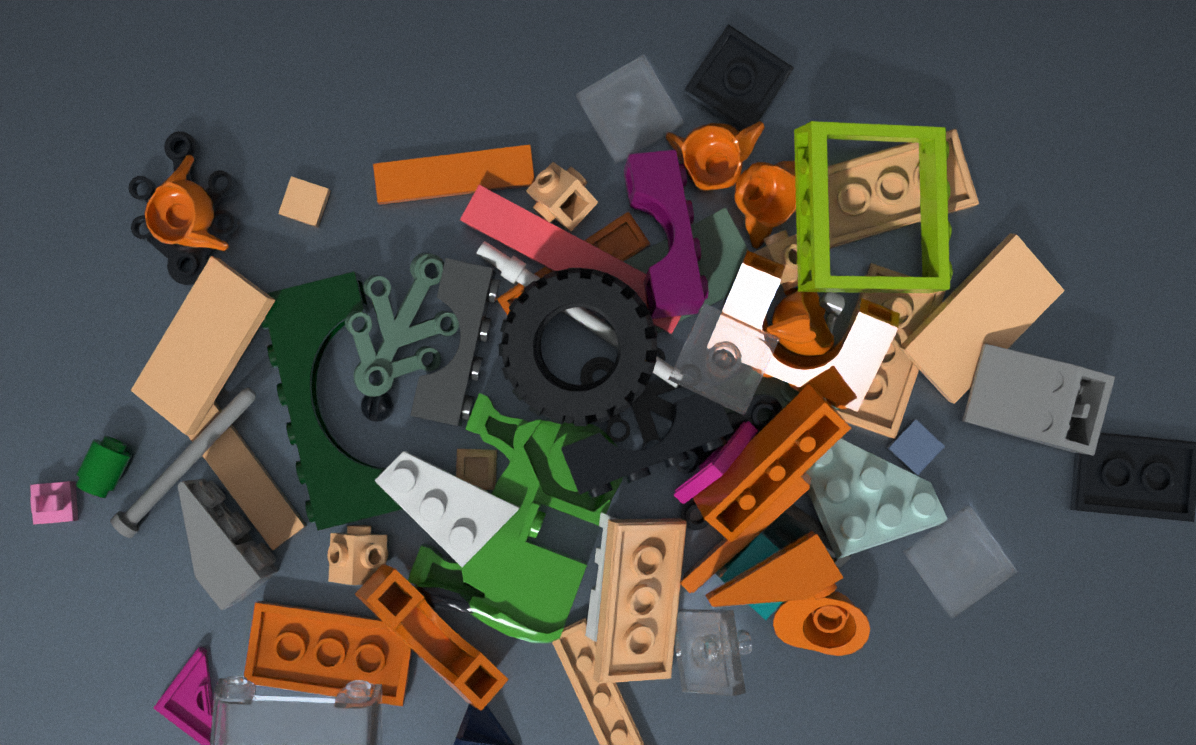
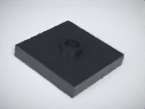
(738, 79)

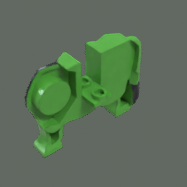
(511, 579)

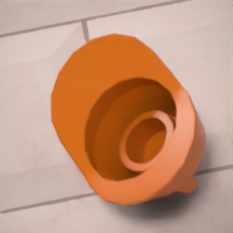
(823, 625)

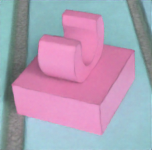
(54, 502)

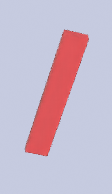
(548, 243)

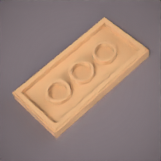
(883, 191)
(986, 308)
(202, 345)
(893, 383)
(639, 599)

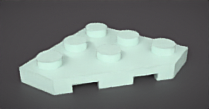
(869, 499)

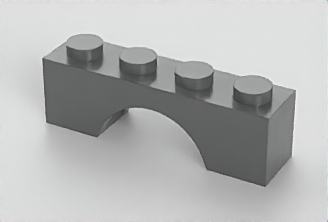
(445, 393)

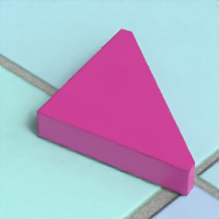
(716, 463)
(190, 699)

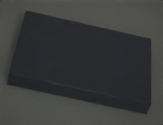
(1137, 478)

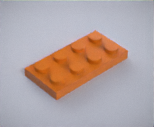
(325, 651)

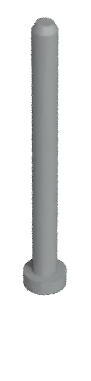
(127, 522)

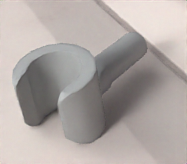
(833, 304)

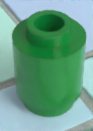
(102, 466)

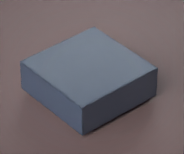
(915, 447)

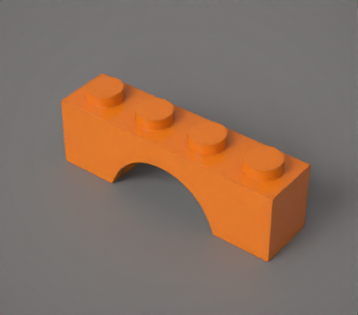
(431, 637)

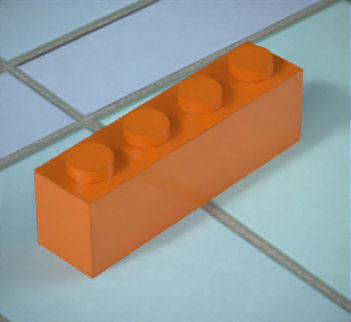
(771, 463)

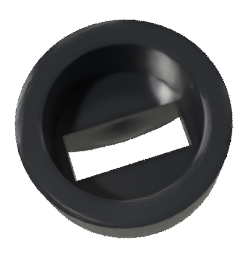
(385, 407)

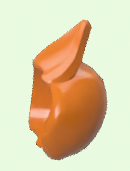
(715, 153)
(766, 197)
(182, 212)
(801, 324)

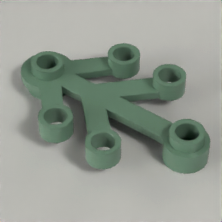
(397, 330)

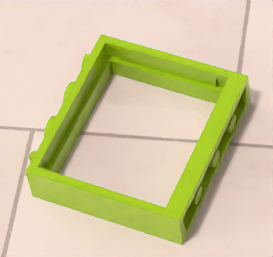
(813, 208)

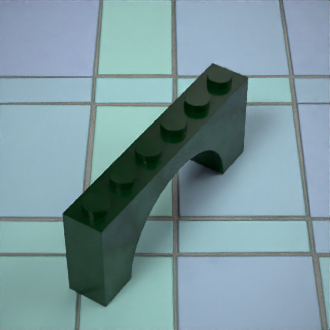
(300, 331)

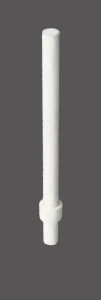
(515, 271)

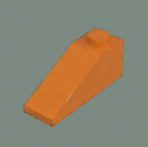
(788, 575)

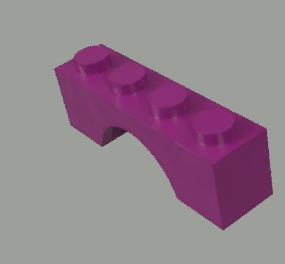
(657, 187)

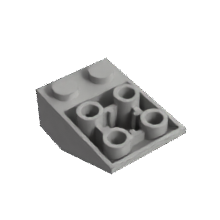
(1039, 399)
(220, 547)

